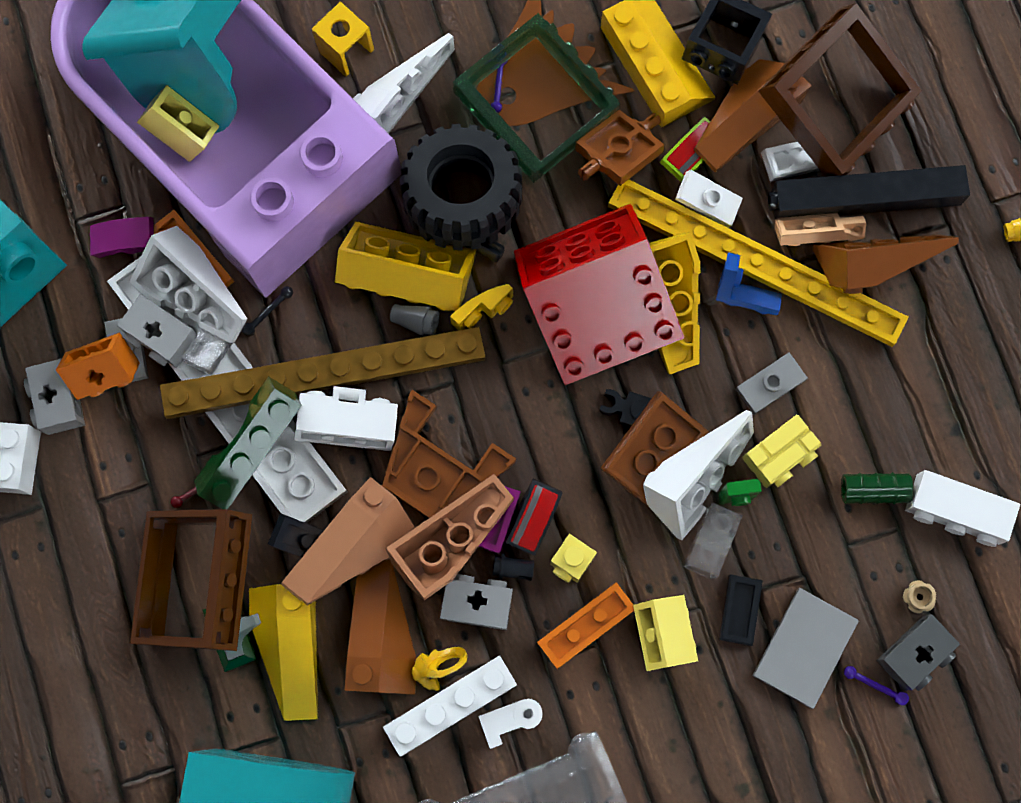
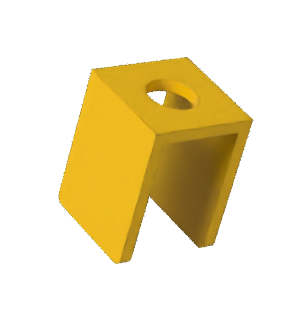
(334, 47)

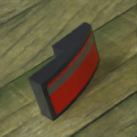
(534, 517)

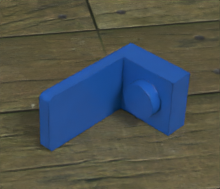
(737, 294)

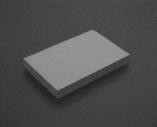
(805, 648)

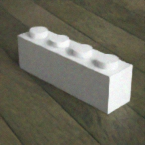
(449, 706)

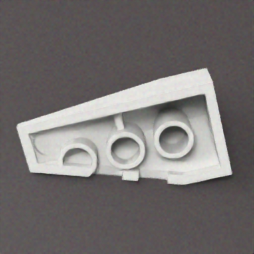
(397, 90)

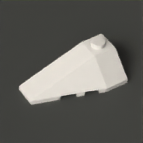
(182, 278)
(685, 479)

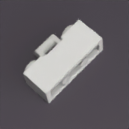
(346, 423)

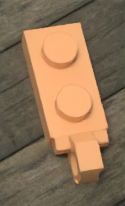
(819, 229)

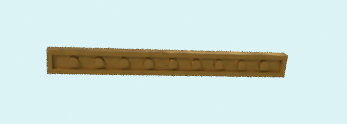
(324, 371)

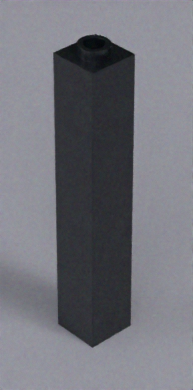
(870, 192)

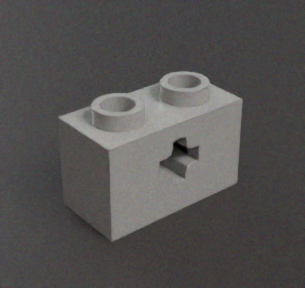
(145, 318)
(63, 412)
(459, 610)

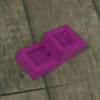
(120, 235)

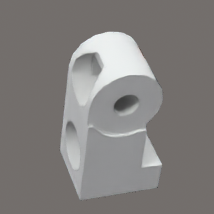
(523, 714)

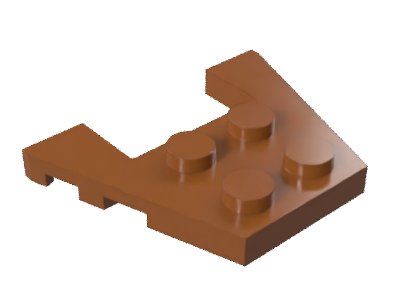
(428, 475)

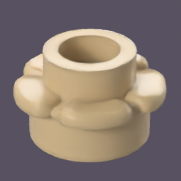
(927, 592)

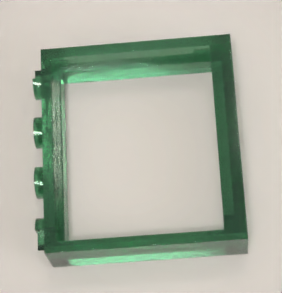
(568, 58)

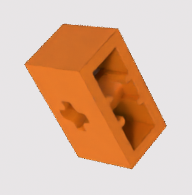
(98, 366)

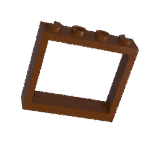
(797, 121)
(225, 581)

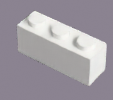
(962, 508)

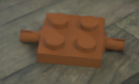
(619, 147)

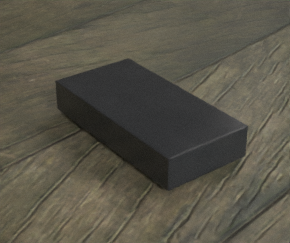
(740, 610)

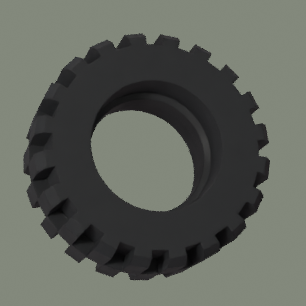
(453, 152)

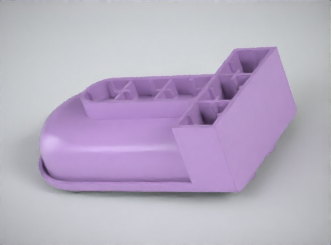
(284, 168)

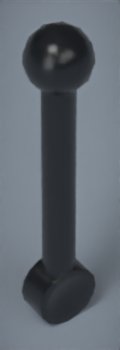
(249, 328)

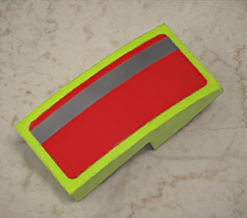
(682, 155)

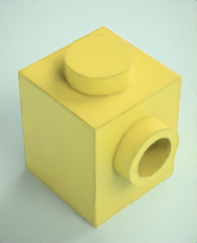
(572, 559)

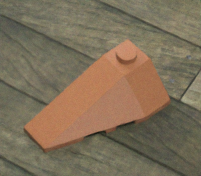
(350, 543)
(444, 543)

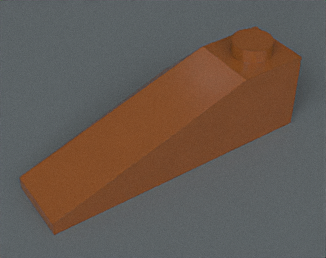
(743, 115)
(872, 263)
(380, 638)

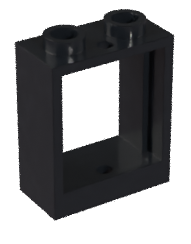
(737, 16)

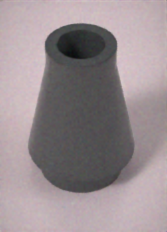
(418, 319)

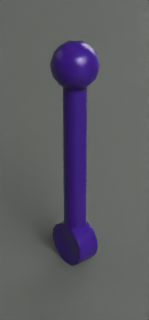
(496, 104)
(900, 698)

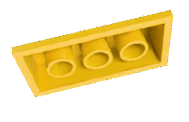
(654, 59)
(404, 266)

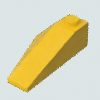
(680, 271)
(287, 649)

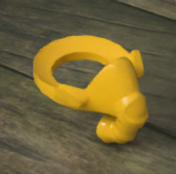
(427, 665)

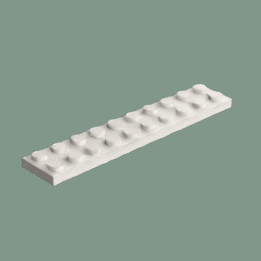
(292, 470)

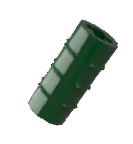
(876, 488)

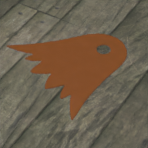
(538, 78)

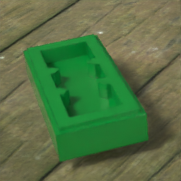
(740, 492)

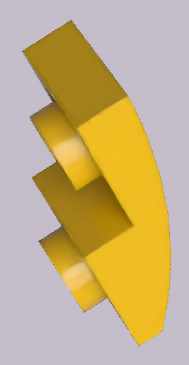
(491, 302)

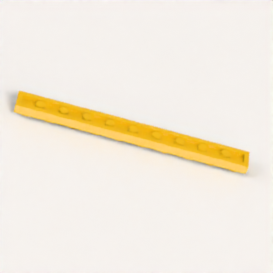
(762, 263)

